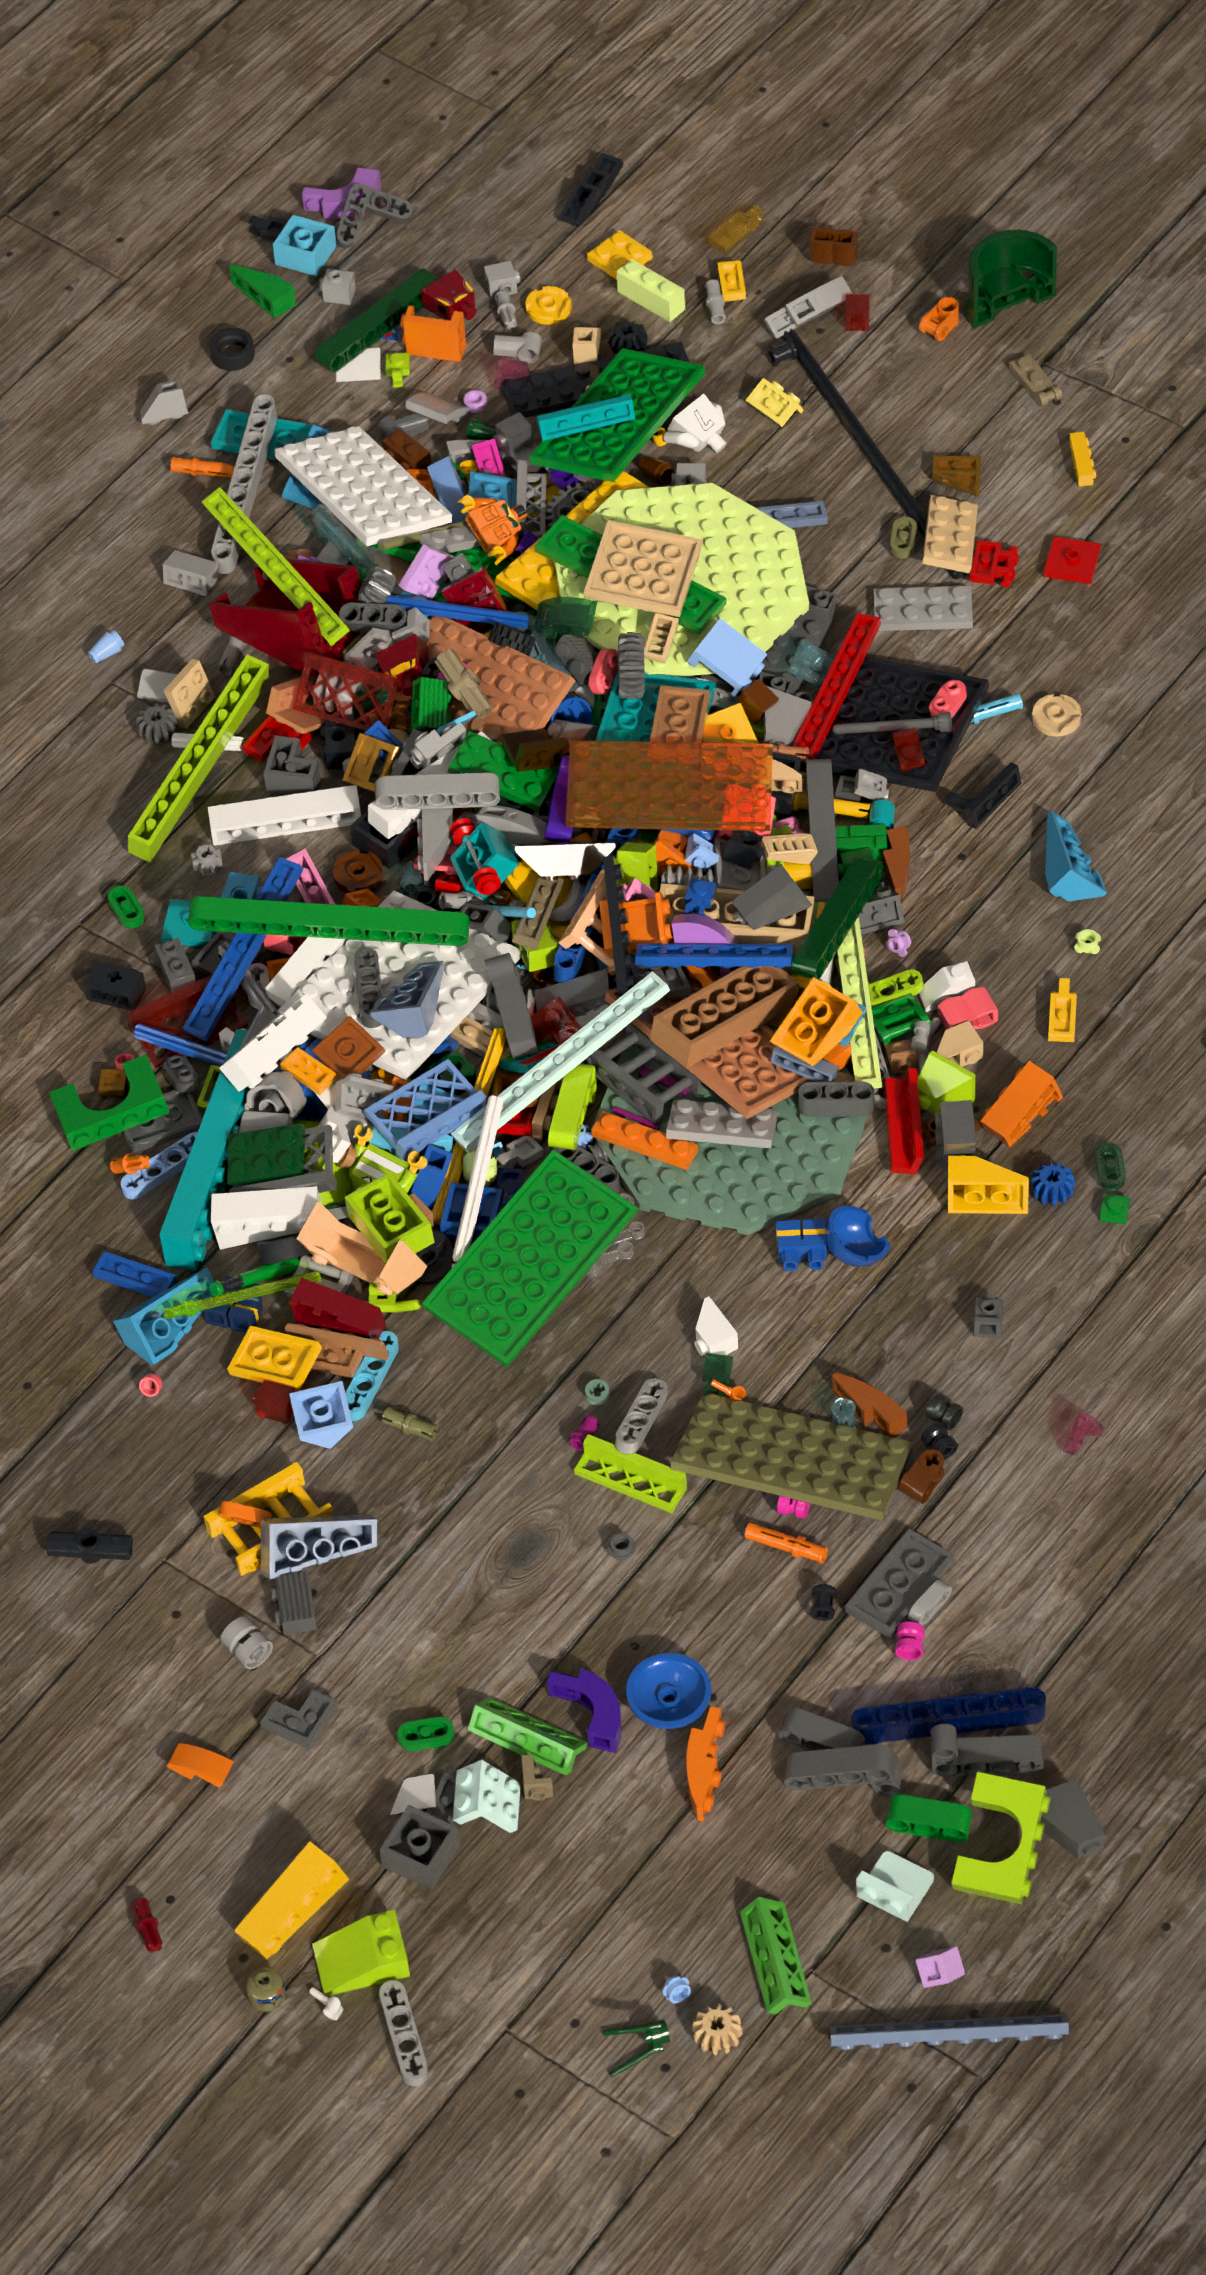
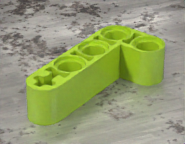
(575, 1094)

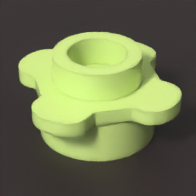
(1087, 942)

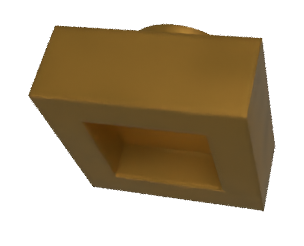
(112, 1082)

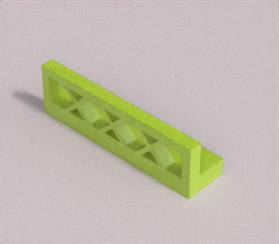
(631, 1465)

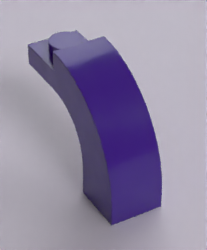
(599, 1698)

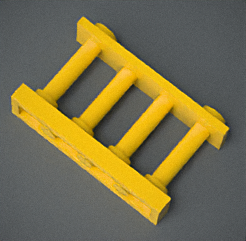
(261, 1496)

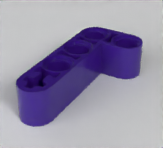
(556, 821)

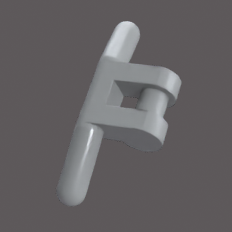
(921, 1041)

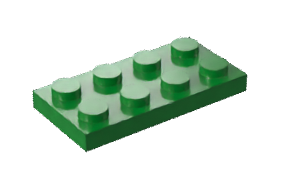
(486, 756)

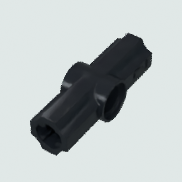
(103, 1545)

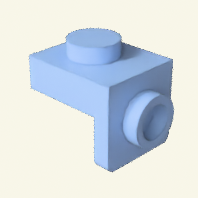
(700, 853)

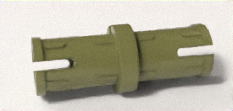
(409, 1424)

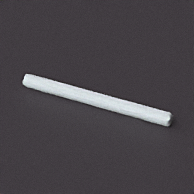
(478, 1177)

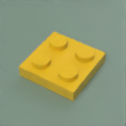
(616, 252)

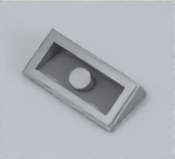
(153, 684)
(261, 1120)

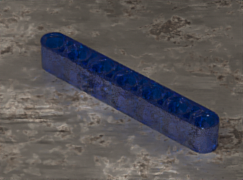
(959, 1706)

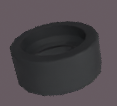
(234, 361)
(281, 1249)

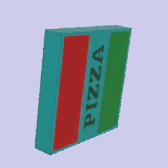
(526, 1063)

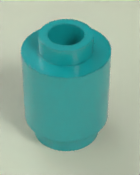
(882, 812)

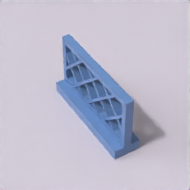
(434, 1128)

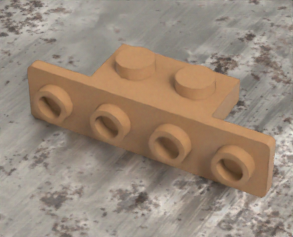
(339, 1352)

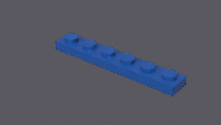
(714, 955)

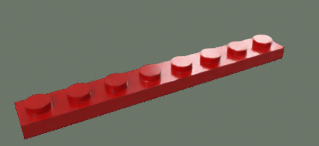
(837, 684)

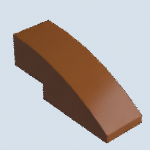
(897, 859)
(871, 1404)

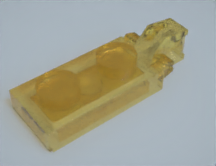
(735, 229)

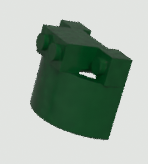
(997, 273)

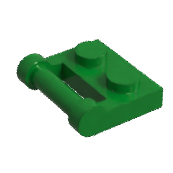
(894, 1013)

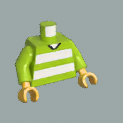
(374, 1163)

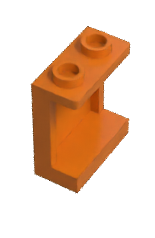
(434, 336)
(646, 923)

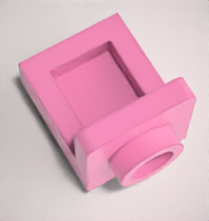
(638, 891)

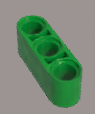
(928, 1818)

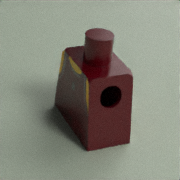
(449, 295)

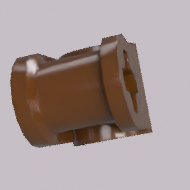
(923, 1476)

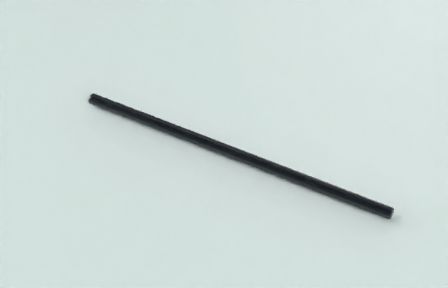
(861, 436)

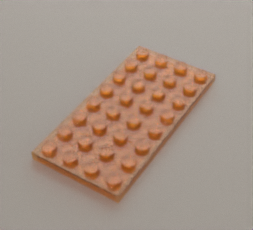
(669, 785)

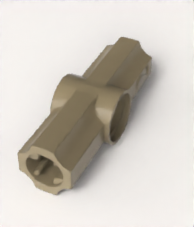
(464, 684)

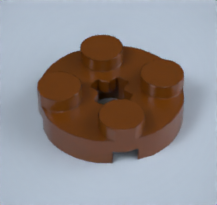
(354, 860)

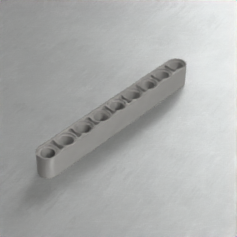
(246, 476)

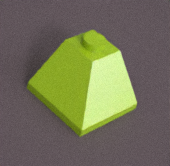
(944, 1082)

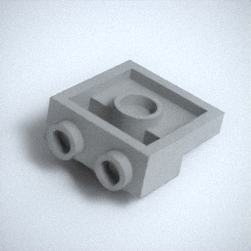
(432, 747)

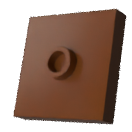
(348, 1049)

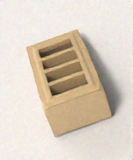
(665, 622)
(798, 848)

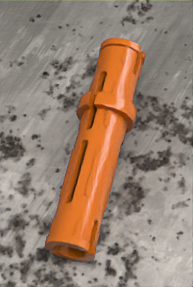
(200, 467)
(797, 1546)

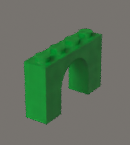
(89, 1126)

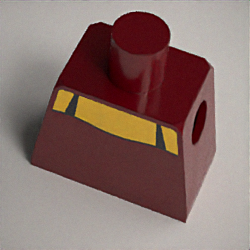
(404, 660)

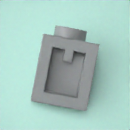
(870, 785)

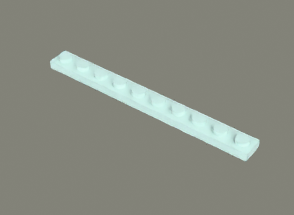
(567, 1056)

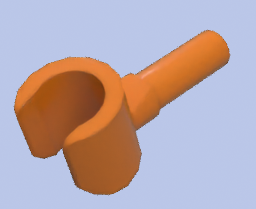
(736, 1391)

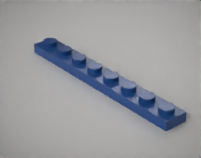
(239, 956)

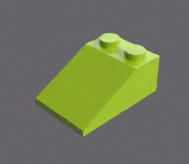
(362, 1954)

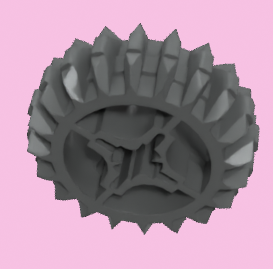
(631, 665)

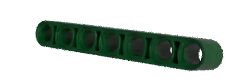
(373, 323)
(837, 918)

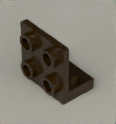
(534, 749)

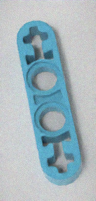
(374, 1377)

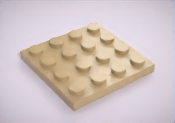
(643, 568)

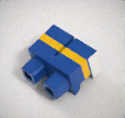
(794, 1249)

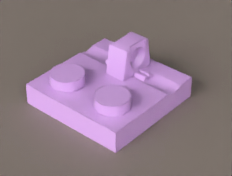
(426, 572)

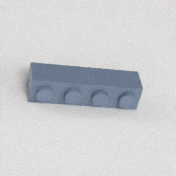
(820, 1072)

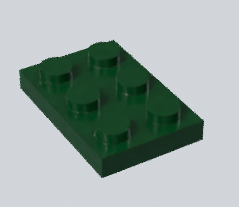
(266, 1155)

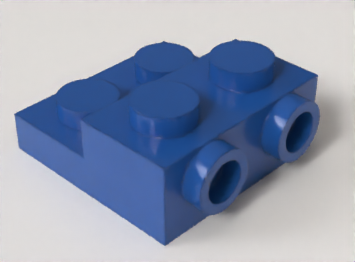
(453, 1209)

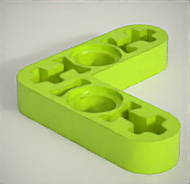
(902, 978)

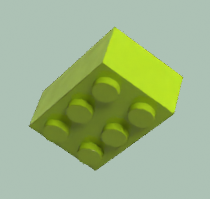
(388, 1215)

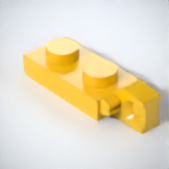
(1062, 1013)

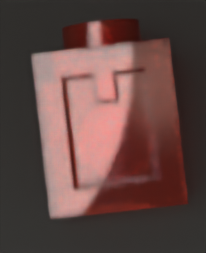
(908, 749)

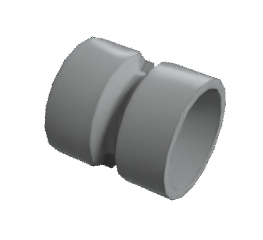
(246, 1642)

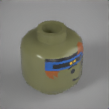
(265, 1989)

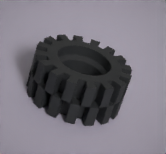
(513, 638)

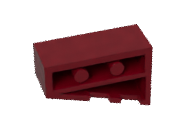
(327, 1308)

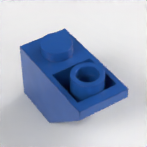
(432, 1176)

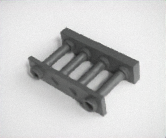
(636, 1091)

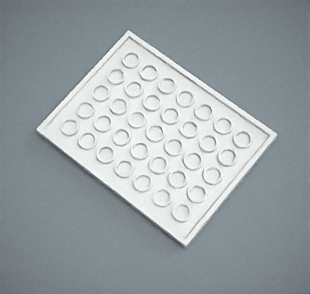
(461, 988)

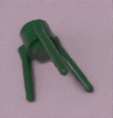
(653, 2033)

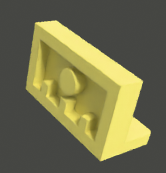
(773, 402)

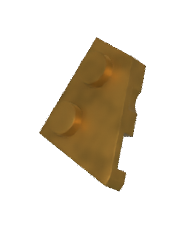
(958, 472)

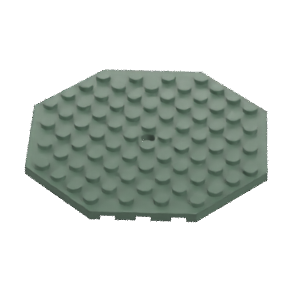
(736, 1183)

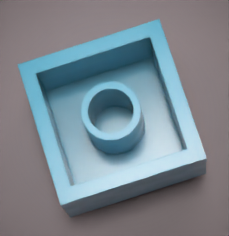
(304, 245)

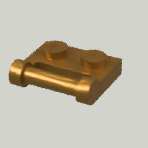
(365, 759)

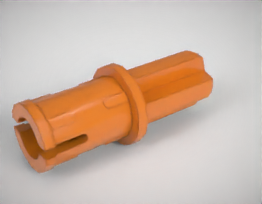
(129, 1163)

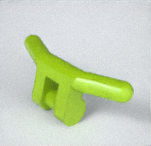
(391, 1304)

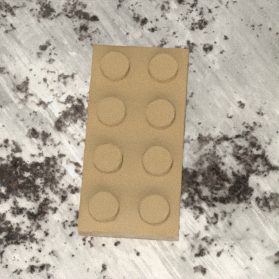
(950, 534)

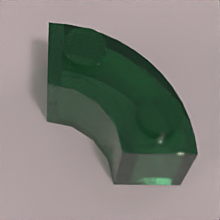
(565, 616)

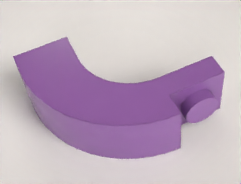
(333, 201)
(702, 930)

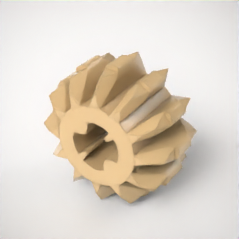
(717, 2038)

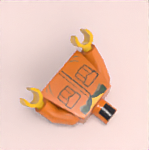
(494, 524)

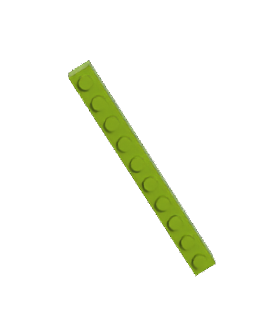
(198, 758)

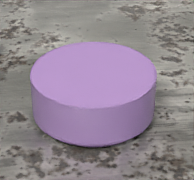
(475, 400)

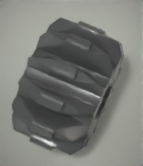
(377, 586)
(156, 723)

